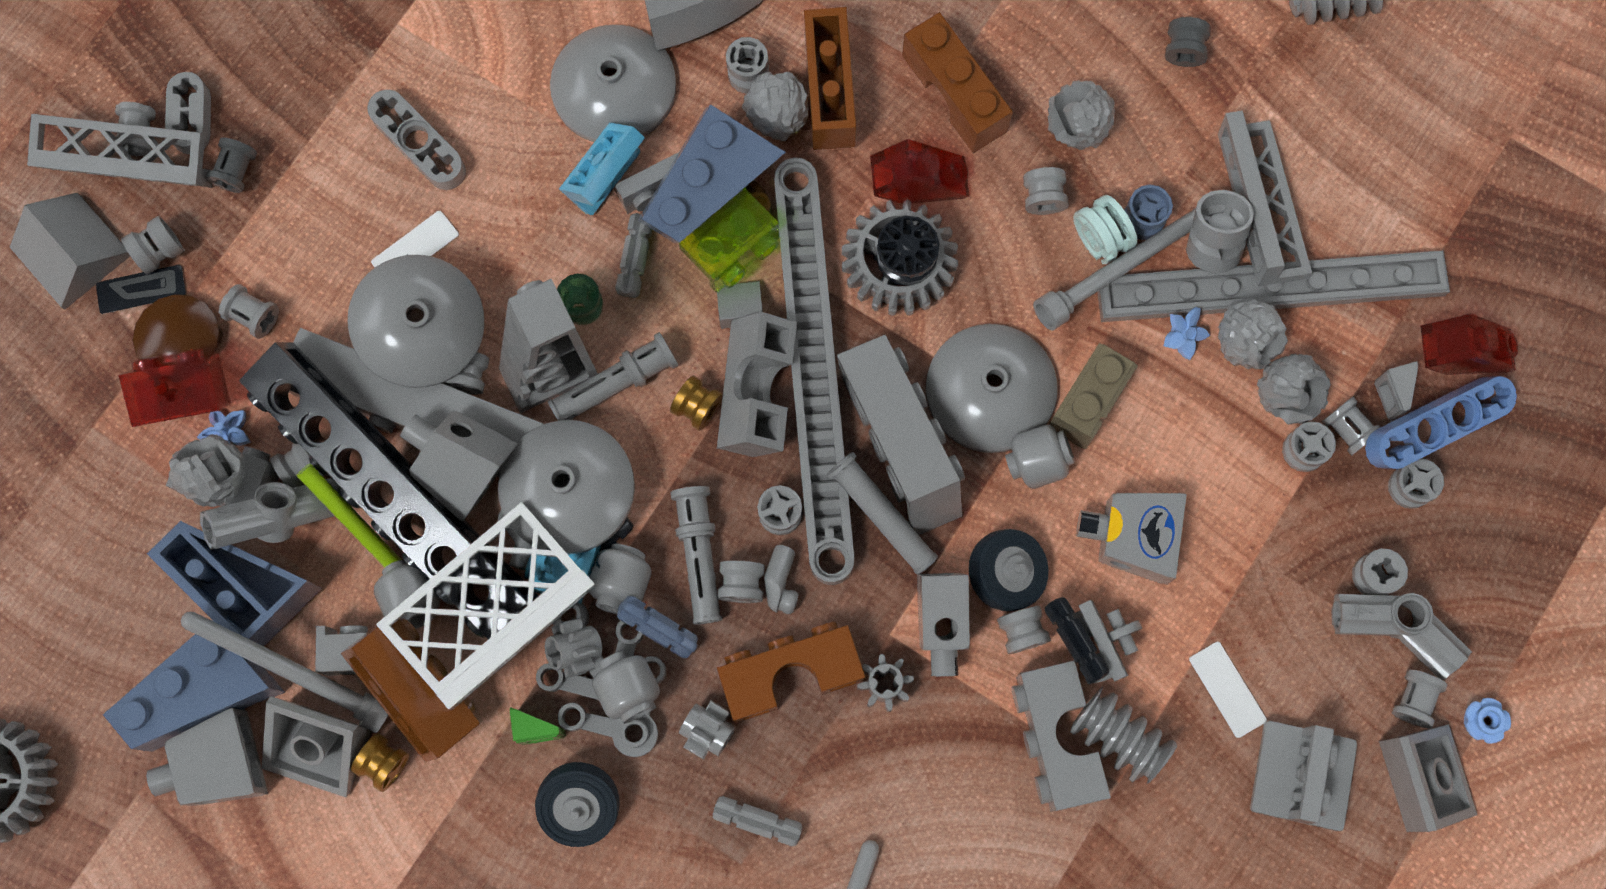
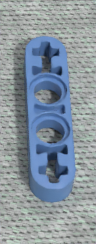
(1440, 418)

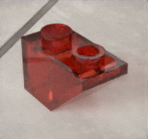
(918, 173)
(1468, 346)

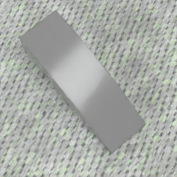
(684, 20)

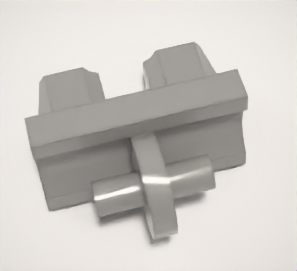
(1095, 627)

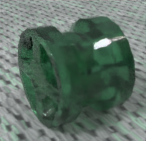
(574, 291)

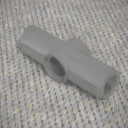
(267, 516)

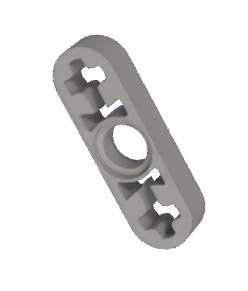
(412, 122)

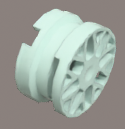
(1105, 229)

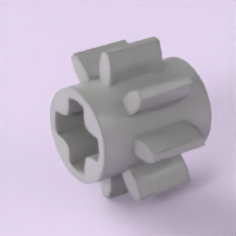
(573, 647)
(882, 670)
(707, 729)

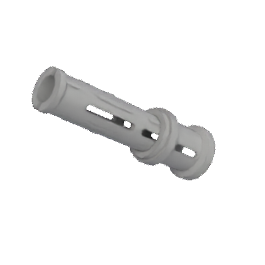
(632, 369)
(696, 532)

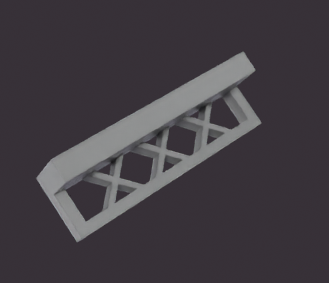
(115, 167)
(1245, 180)

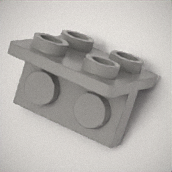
(1304, 775)

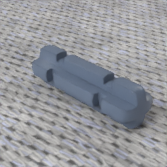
(657, 627)

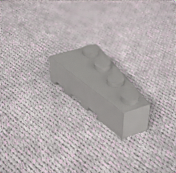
(541, 347)
(903, 433)

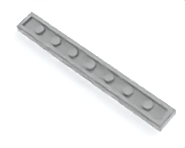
(1330, 284)

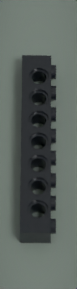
(350, 430)

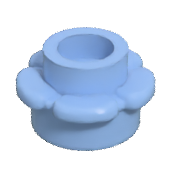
(1475, 723)

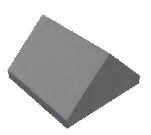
(66, 246)
(311, 746)
(1428, 779)

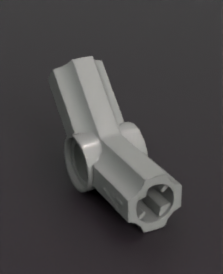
(1425, 638)

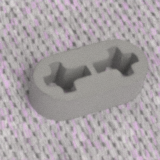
(179, 113)

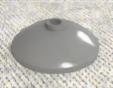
(634, 96)
(424, 350)
(986, 415)
(592, 502)

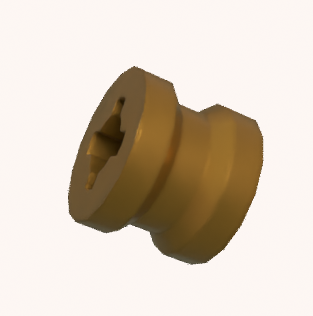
(696, 403)
(380, 762)

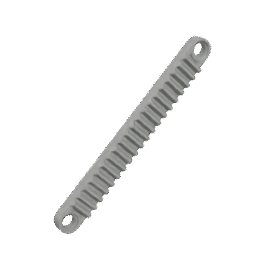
(813, 369)

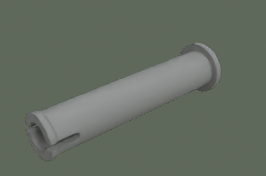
(883, 513)

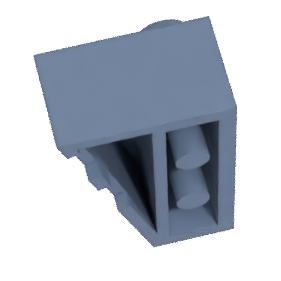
(706, 174)
(232, 584)
(186, 691)

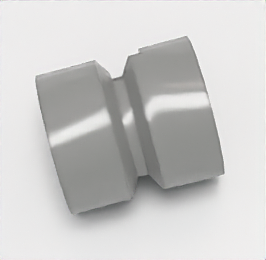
(1219, 231)

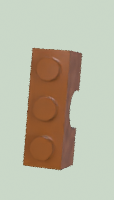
(973, 101)
(751, 679)

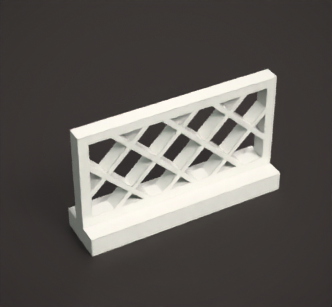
(509, 639)

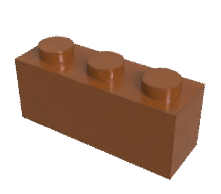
(829, 78)
(405, 694)

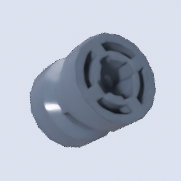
(1151, 204)

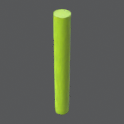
(347, 515)

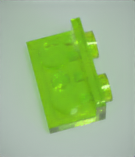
(732, 240)

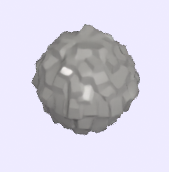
(777, 105)
(1081, 114)
(1252, 334)
(1294, 388)
(208, 471)

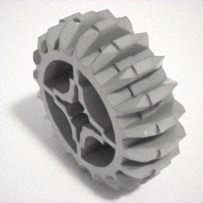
(885, 291)
(30, 783)

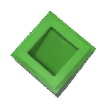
(531, 730)

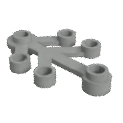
(583, 686)

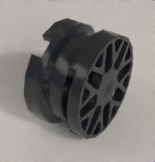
(907, 251)

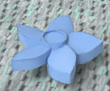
(1185, 333)
(227, 427)

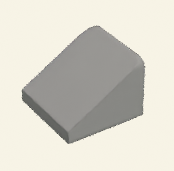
(738, 302)
(1397, 389)

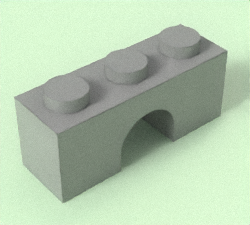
(756, 352)
(1064, 777)

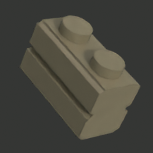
(1093, 395)

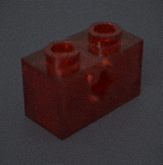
(152, 401)

